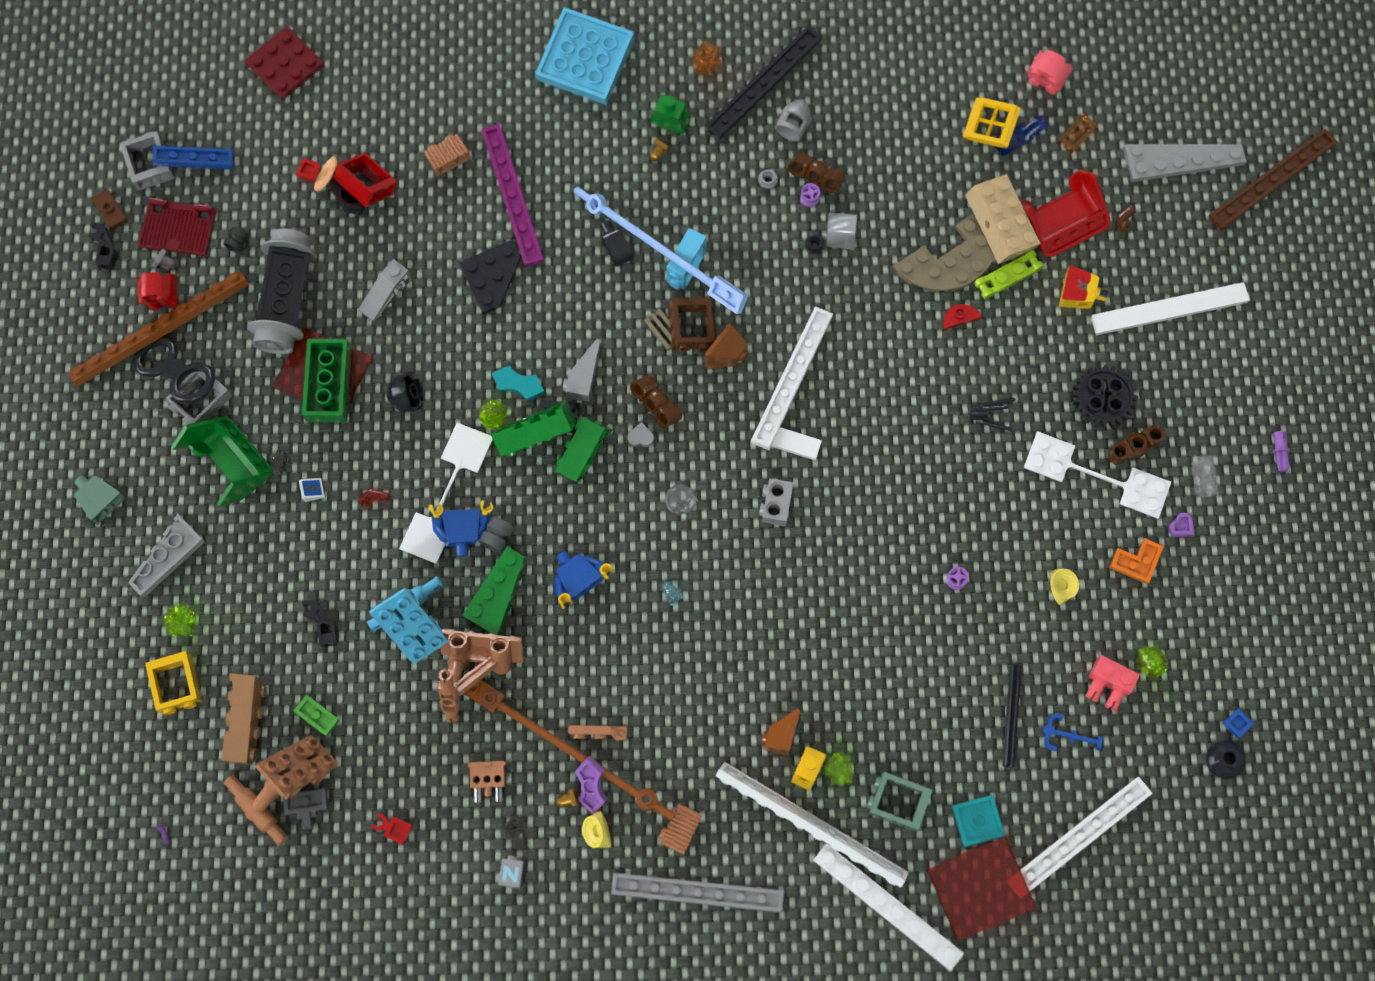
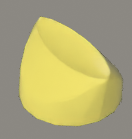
(1063, 585)
(596, 831)

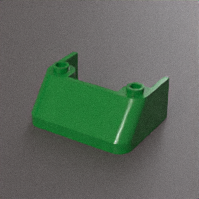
(230, 451)

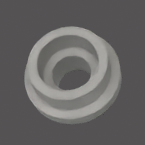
(767, 174)

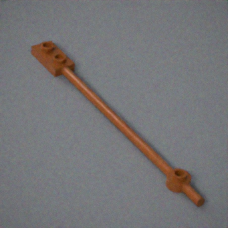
(493, 700)

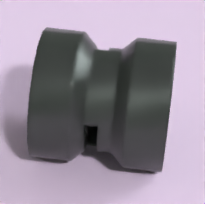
(236, 239)

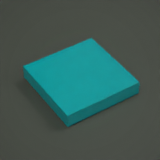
(978, 821)

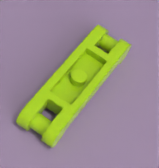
(1009, 275)

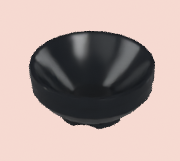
(1218, 766)

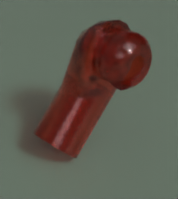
(371, 496)

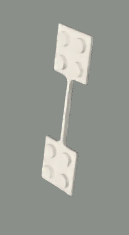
(465, 450)
(1141, 491)

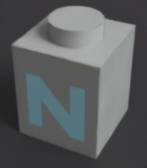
(511, 872)

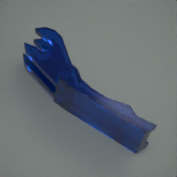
(1022, 135)

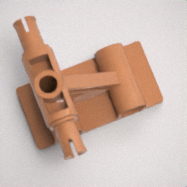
(489, 650)
(285, 775)

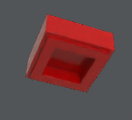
(308, 170)

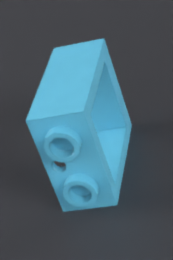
(692, 250)

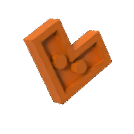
(1140, 565)

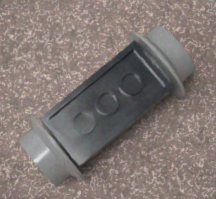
(282, 291)

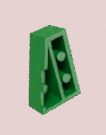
(582, 448)

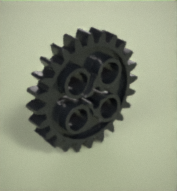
(1122, 398)

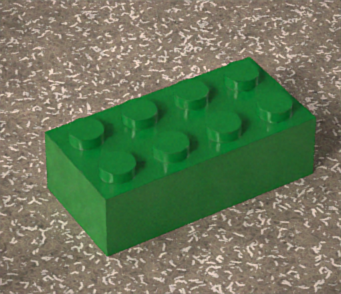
(326, 381)

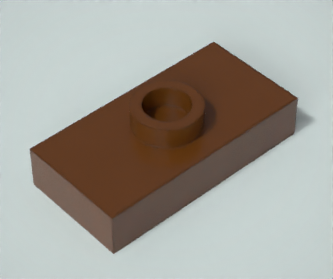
(109, 209)

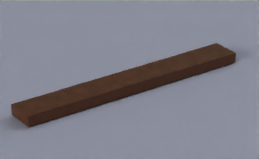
(1272, 179)

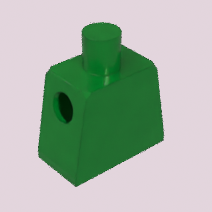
(671, 114)

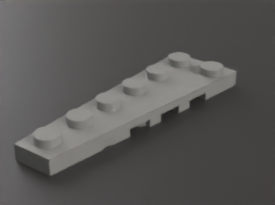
(1168, 160)

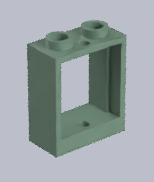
(920, 809)

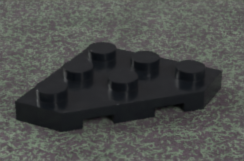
(491, 274)

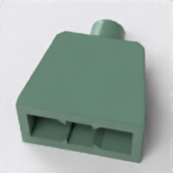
(97, 497)

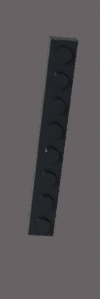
(763, 83)

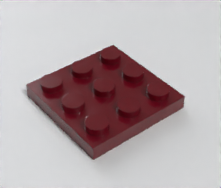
(284, 63)

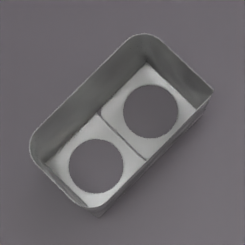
(841, 230)

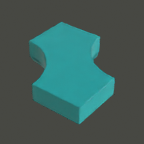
(509, 380)

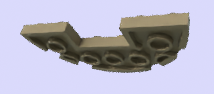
(954, 269)

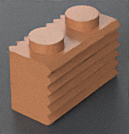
(447, 154)
(680, 830)

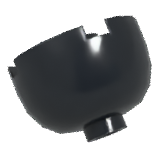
(405, 392)

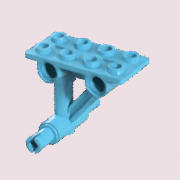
(408, 623)

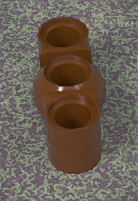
(816, 172)
(656, 401)
(1142, 438)

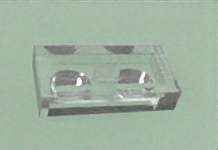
(1204, 476)

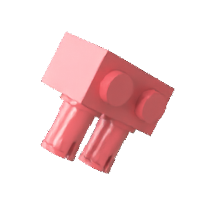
(1113, 676)

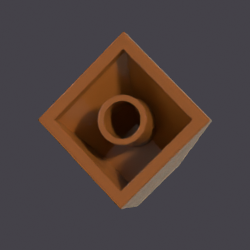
(726, 350)
(781, 734)

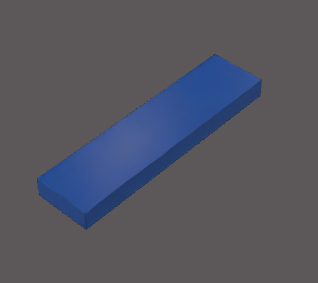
(192, 157)

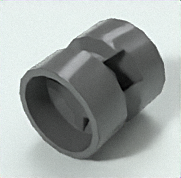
(497, 533)

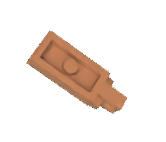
(599, 732)

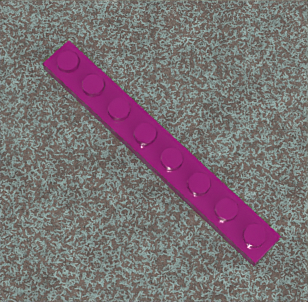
(512, 195)

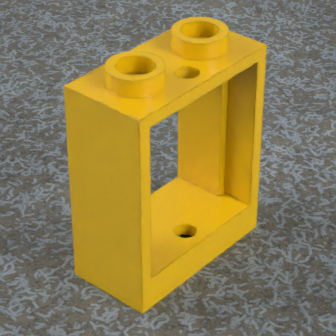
(167, 663)

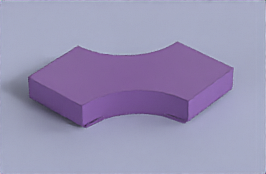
(590, 777)

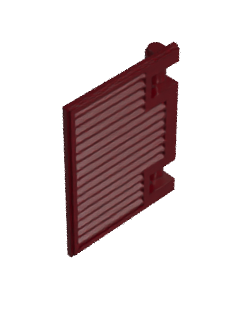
(177, 227)

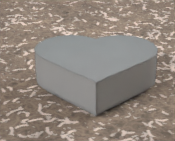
(640, 436)

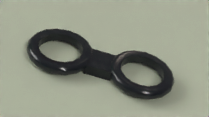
(175, 371)

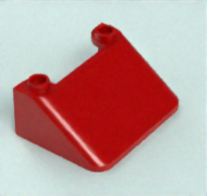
(1071, 216)

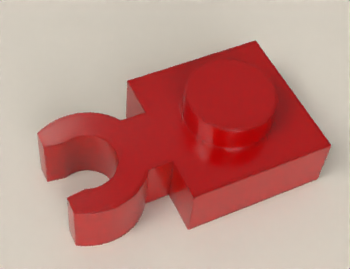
(395, 829)

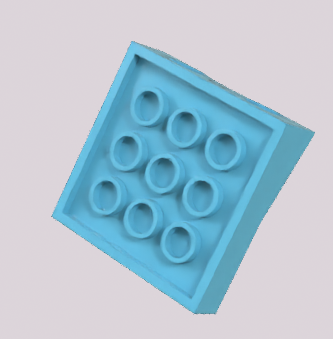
(585, 56)

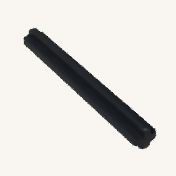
(1012, 716)

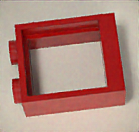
(383, 182)

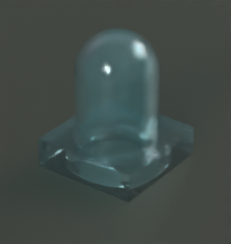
(672, 594)

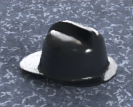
(347, 201)

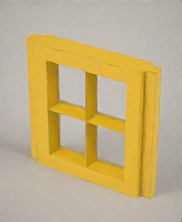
(1008, 126)

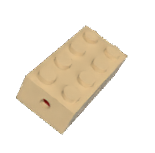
(1002, 218)

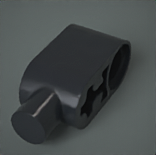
(616, 244)

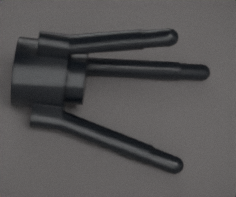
(979, 411)

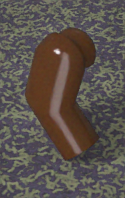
(1122, 218)

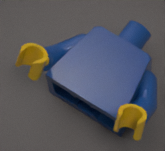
(460, 527)
(578, 576)

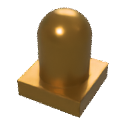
(658, 151)
(568, 799)

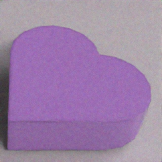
(1182, 526)

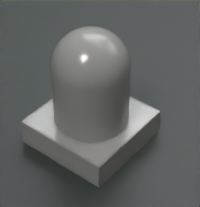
(163, 261)

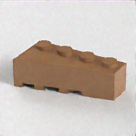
(243, 719)

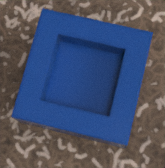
(1237, 723)

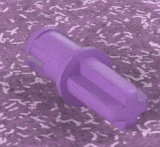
(1281, 450)

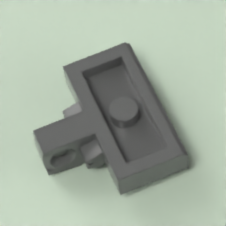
(306, 805)

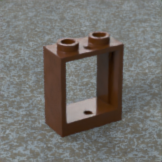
(696, 304)

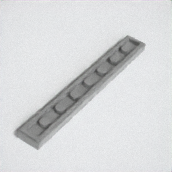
(697, 892)

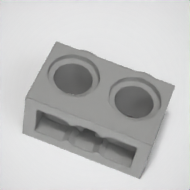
(779, 502)

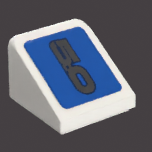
(311, 489)

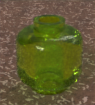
(492, 414)
(1152, 661)

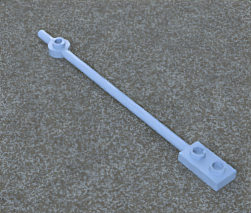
(719, 287)

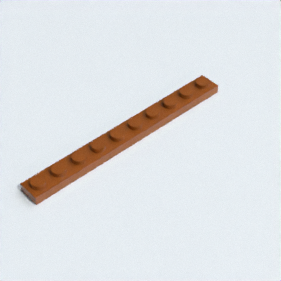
(158, 328)

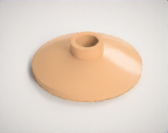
(326, 174)

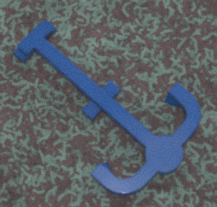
(1048, 730)

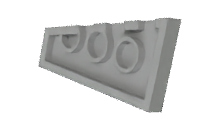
(172, 551)

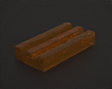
(1068, 144)

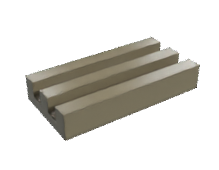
(659, 313)

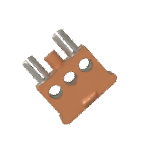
(485, 769)

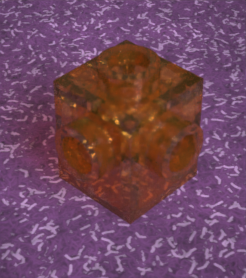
(706, 58)

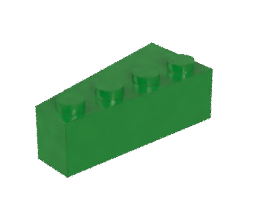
(534, 429)
(496, 595)

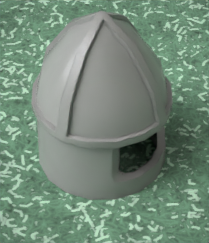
(793, 120)

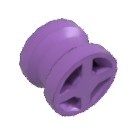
(813, 192)
(961, 577)

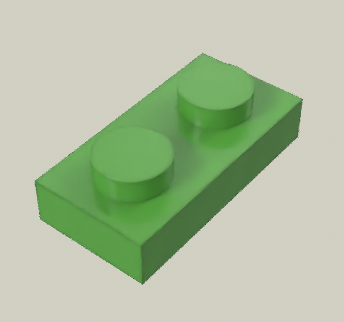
(316, 715)

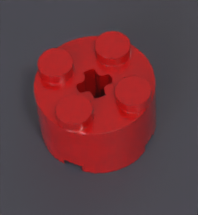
(158, 290)

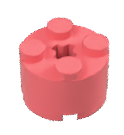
(1049, 71)

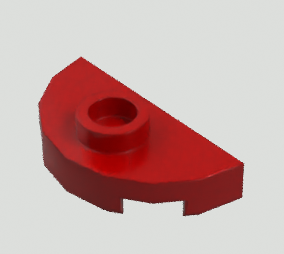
(960, 315)

